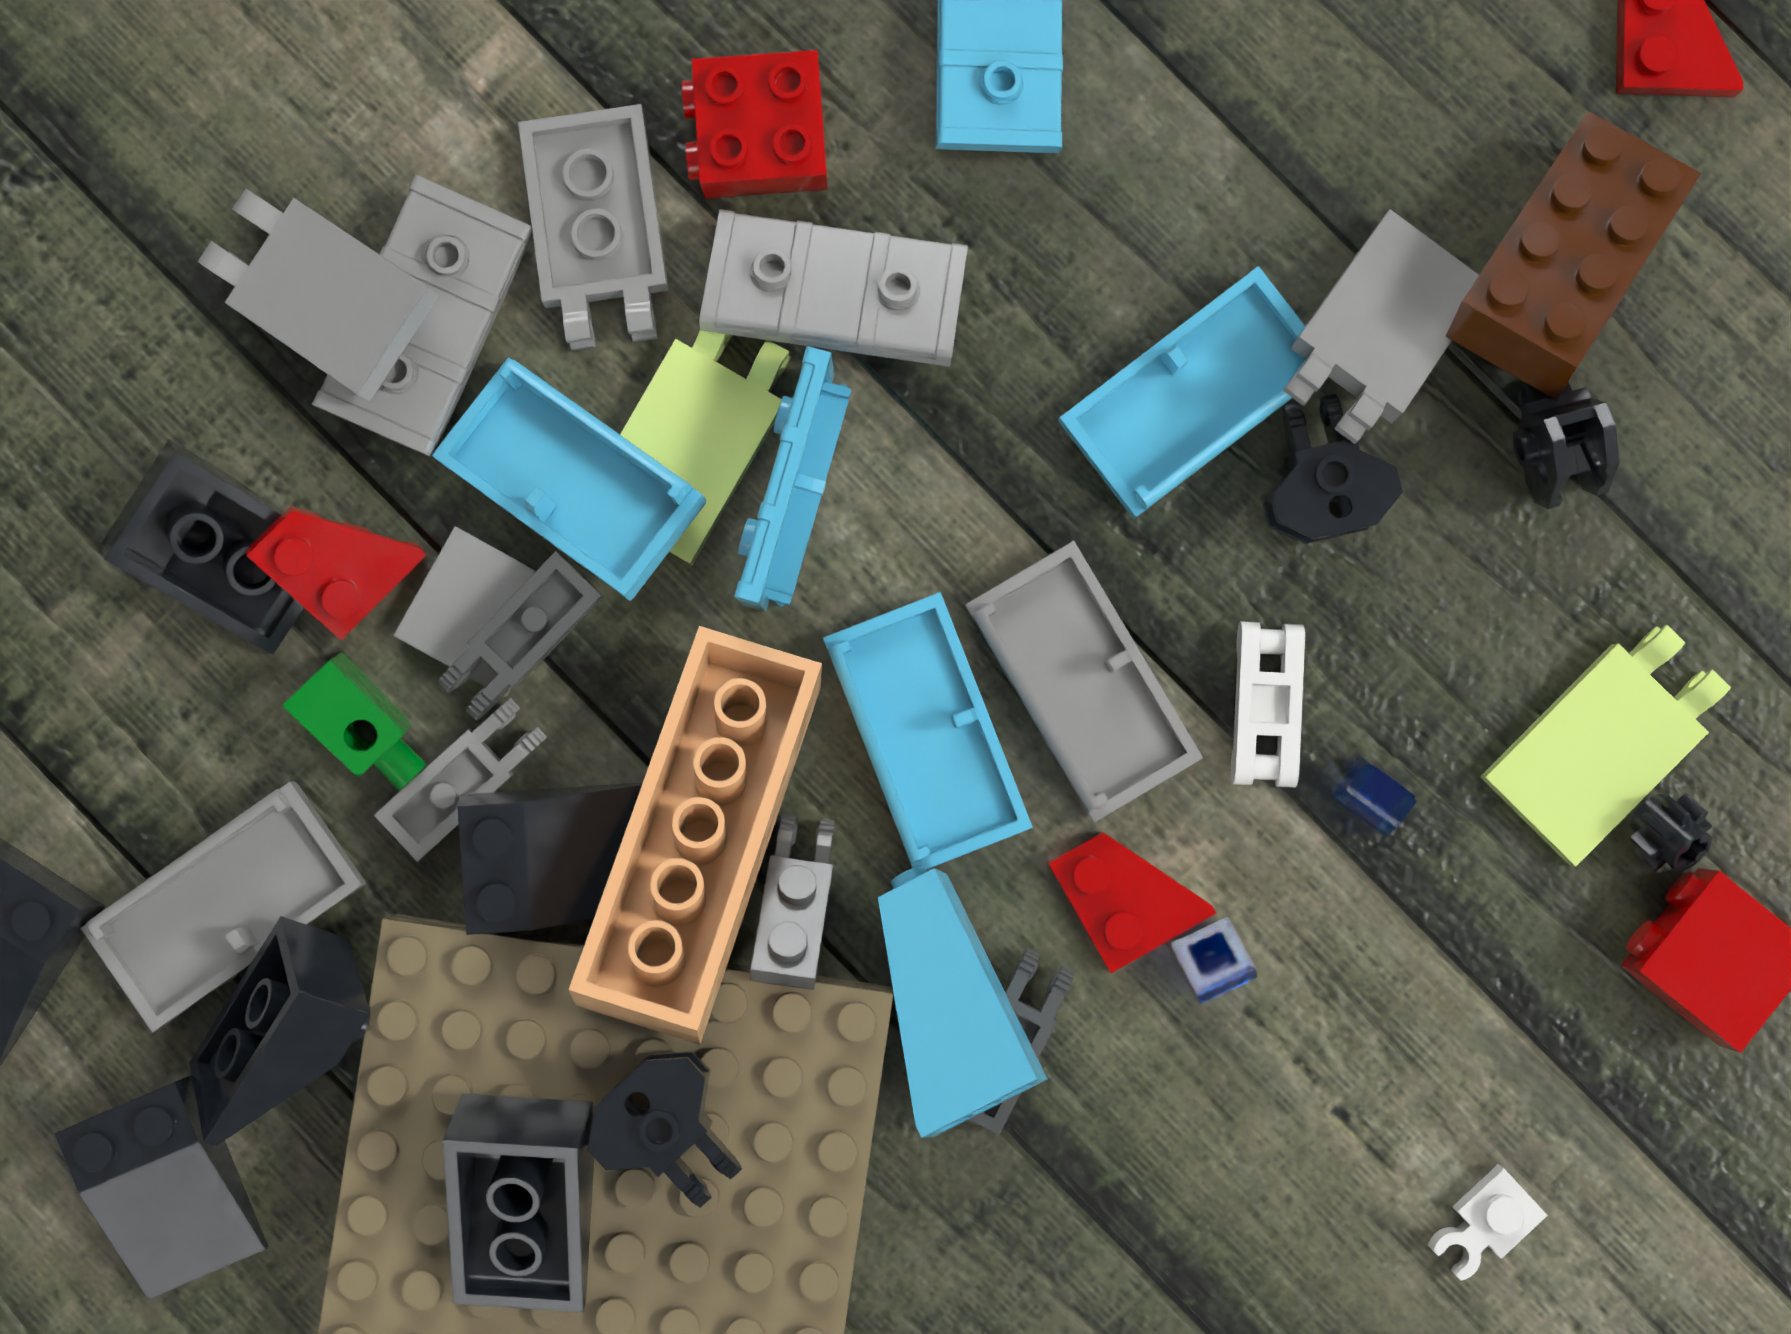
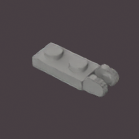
(429, 803)

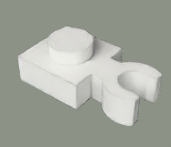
(1494, 1215)

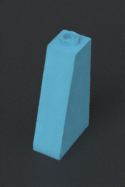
(952, 1012)

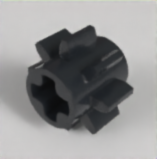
(1671, 832)

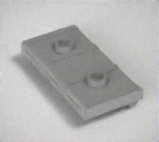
(469, 260)
(833, 288)
(1083, 681)
(219, 903)

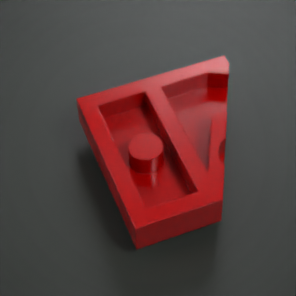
(1672, 51)
(332, 565)
(1124, 900)

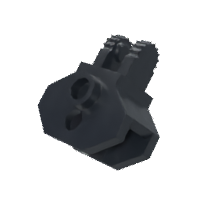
(1565, 440)
(1324, 474)
(659, 1134)

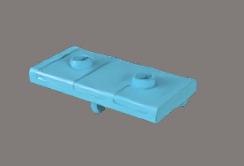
(999, 75)
(1190, 394)
(808, 440)
(570, 478)
(927, 732)

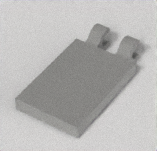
(594, 217)
(323, 293)
(1382, 324)

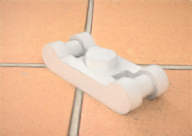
(1268, 704)

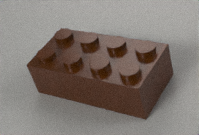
(1571, 255)

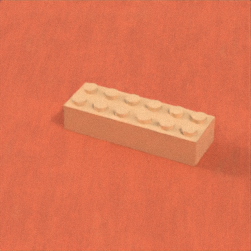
(697, 836)

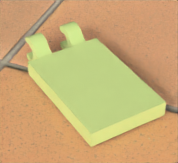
(707, 423)
(1603, 745)

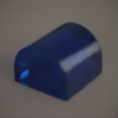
(1374, 796)
(1213, 960)

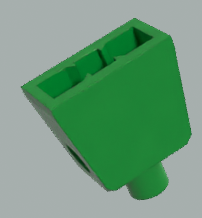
(329, 710)

